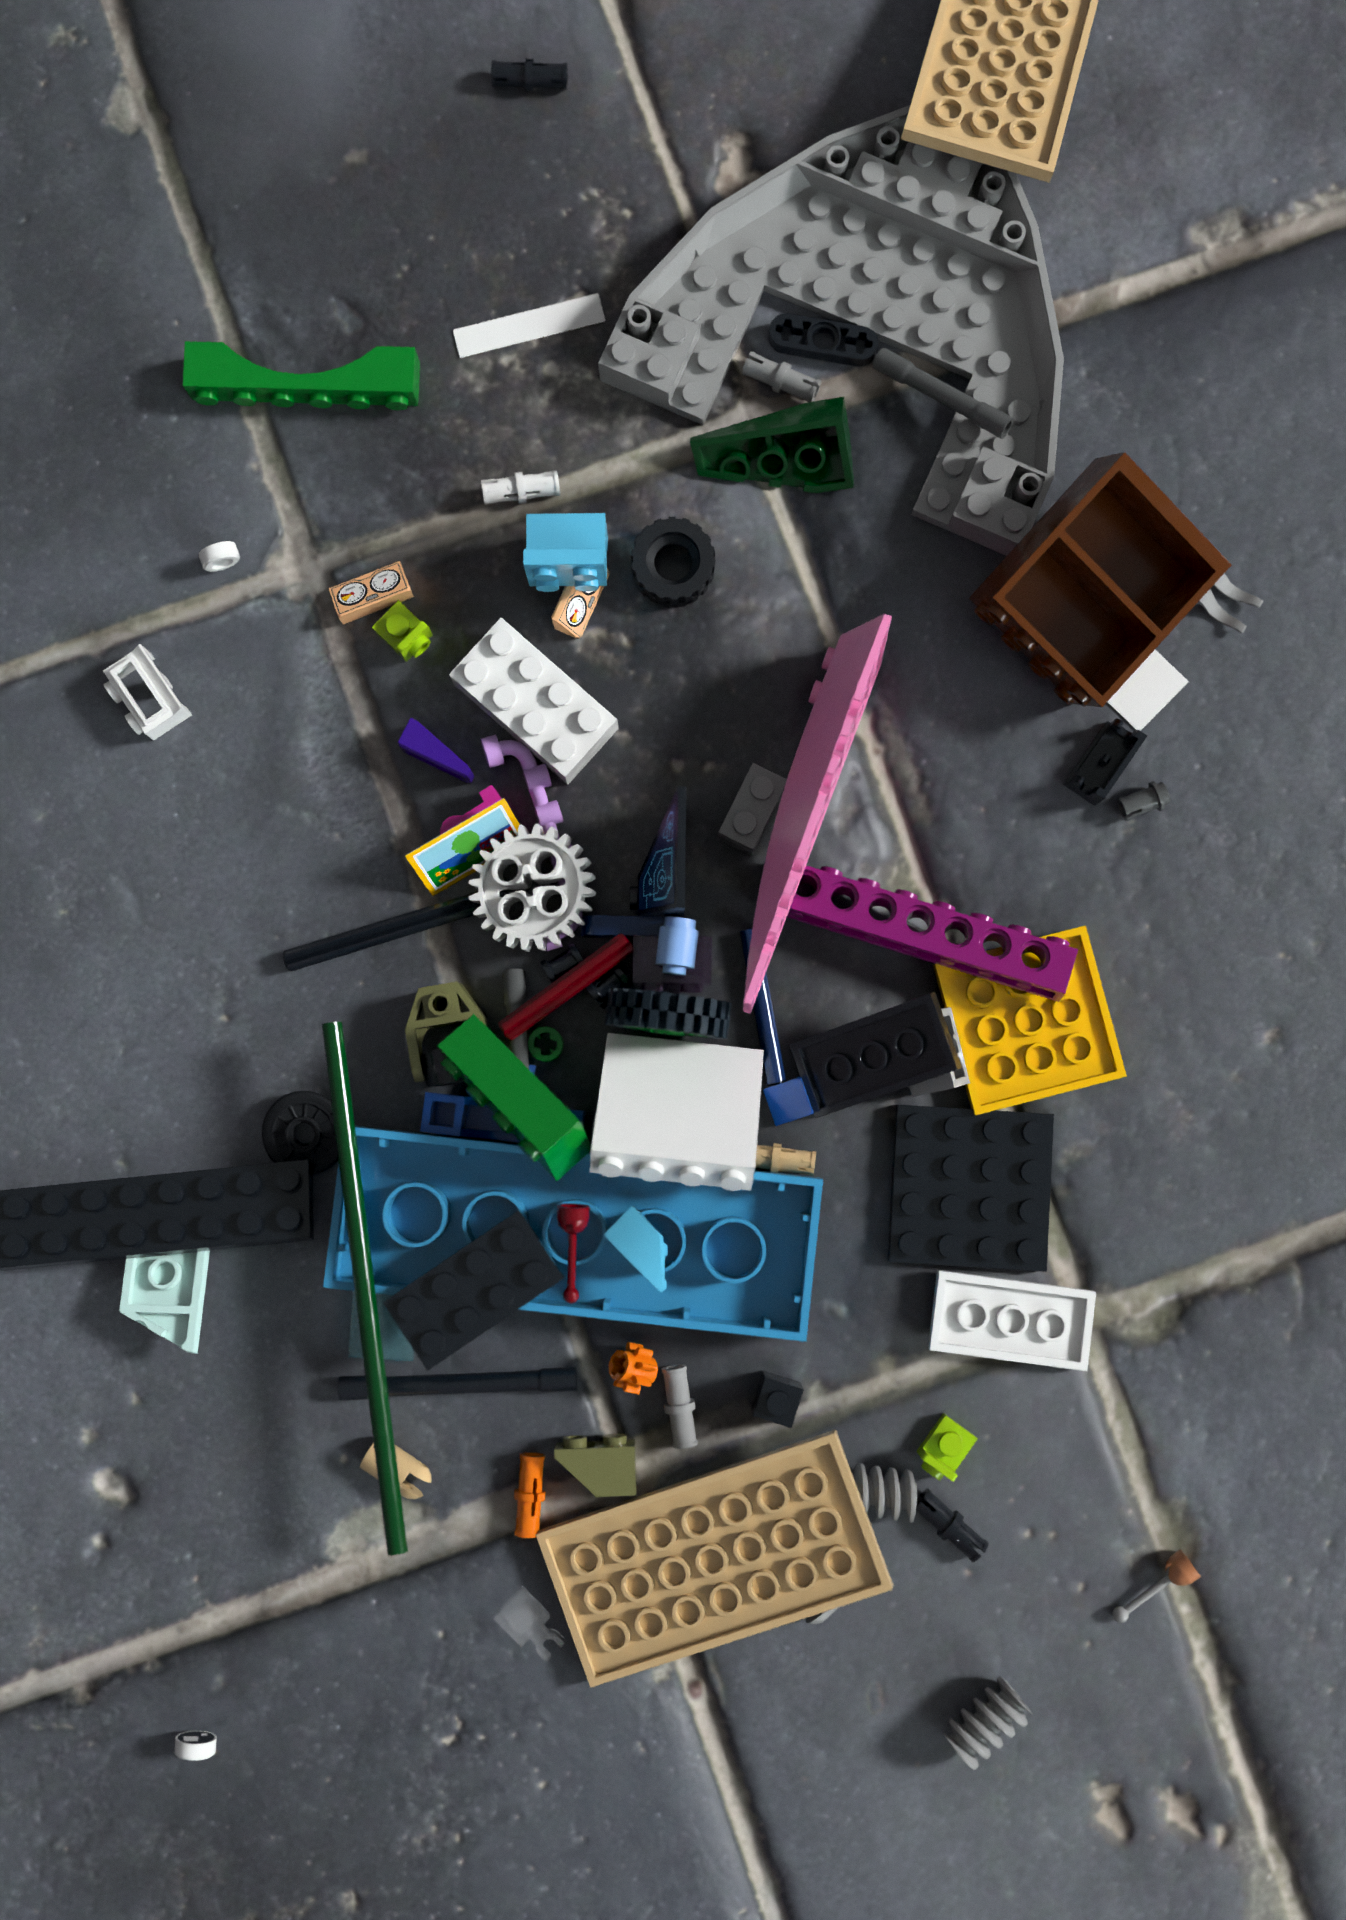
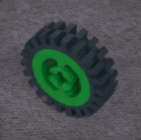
(668, 1013)

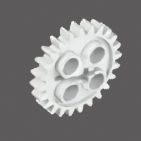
(528, 853)

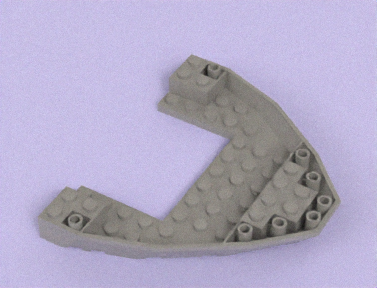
(886, 240)

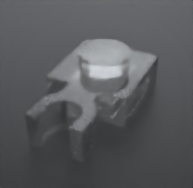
(525, 1620)

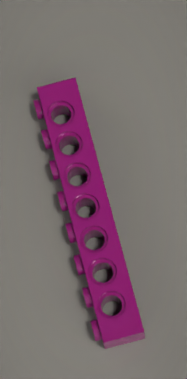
(1008, 969)

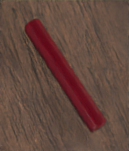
(566, 986)

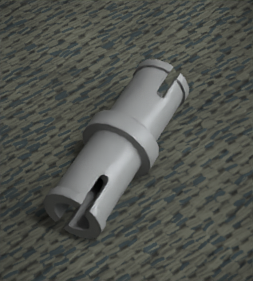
(781, 377)
(679, 1406)

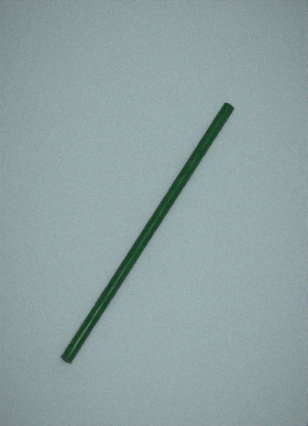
(364, 1289)

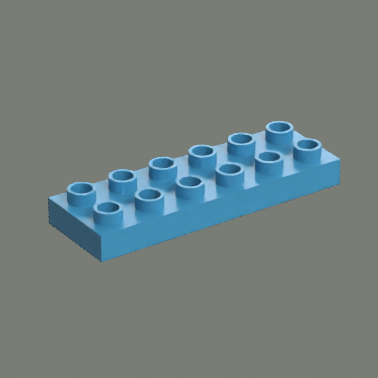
(730, 1260)

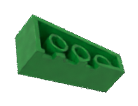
(515, 1096)

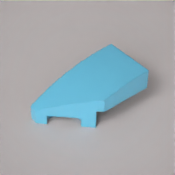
(640, 1246)

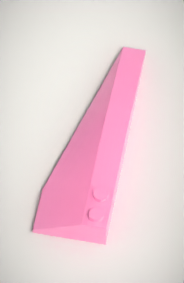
(811, 783)

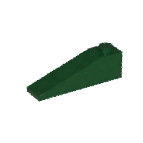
(789, 447)

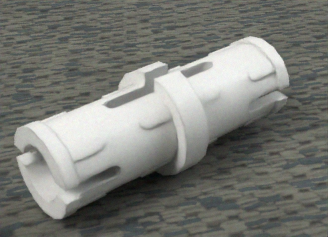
(520, 487)

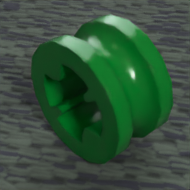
(537, 1052)

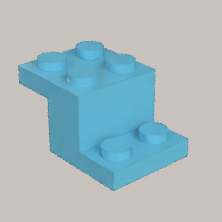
(566, 551)

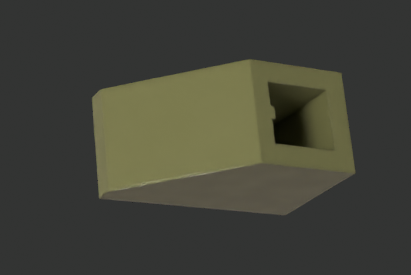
(601, 1466)

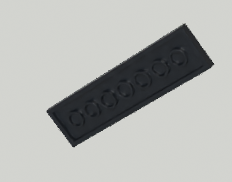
(156, 1215)

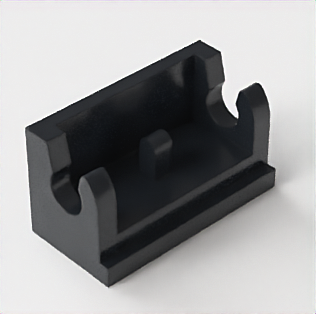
(1104, 761)

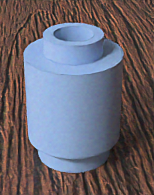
(677, 945)

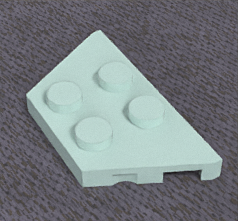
(167, 1295)

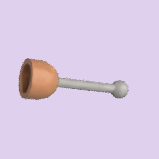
(1178, 1571)

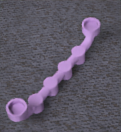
(536, 779)

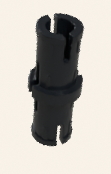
(529, 74)
(951, 1525)

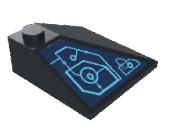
(663, 871)

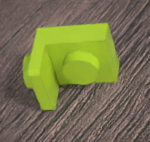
(403, 631)
(945, 1448)

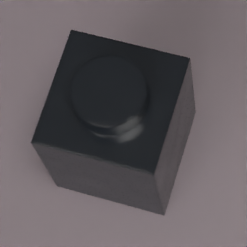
(777, 1399)

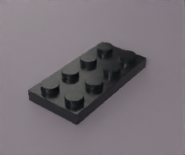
(875, 1055)
(473, 1290)

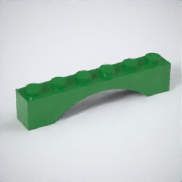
(378, 378)

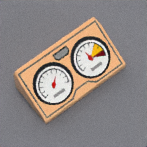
(370, 592)
(575, 610)

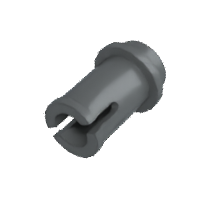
(1143, 801)

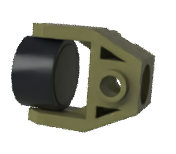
(426, 1016)

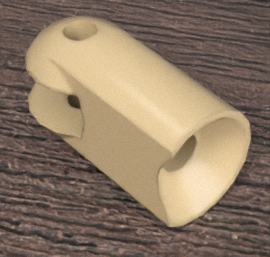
(406, 1464)

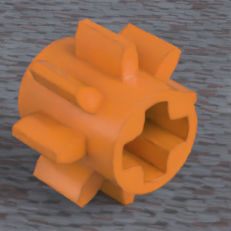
(633, 1368)

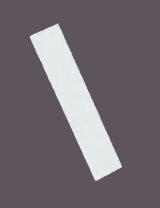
(529, 325)

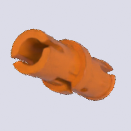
(529, 1494)

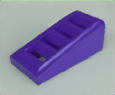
(424, 746)

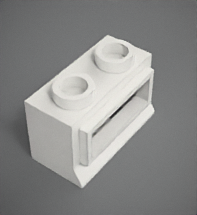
(172, 710)

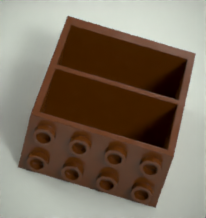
(1099, 581)

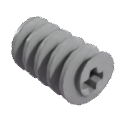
(887, 1491)
(987, 1723)

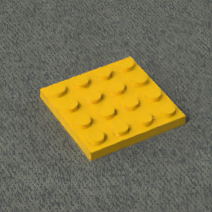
(1029, 1045)

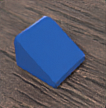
(788, 1101)

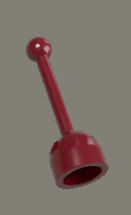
(572, 1220)

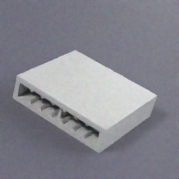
(678, 1112)

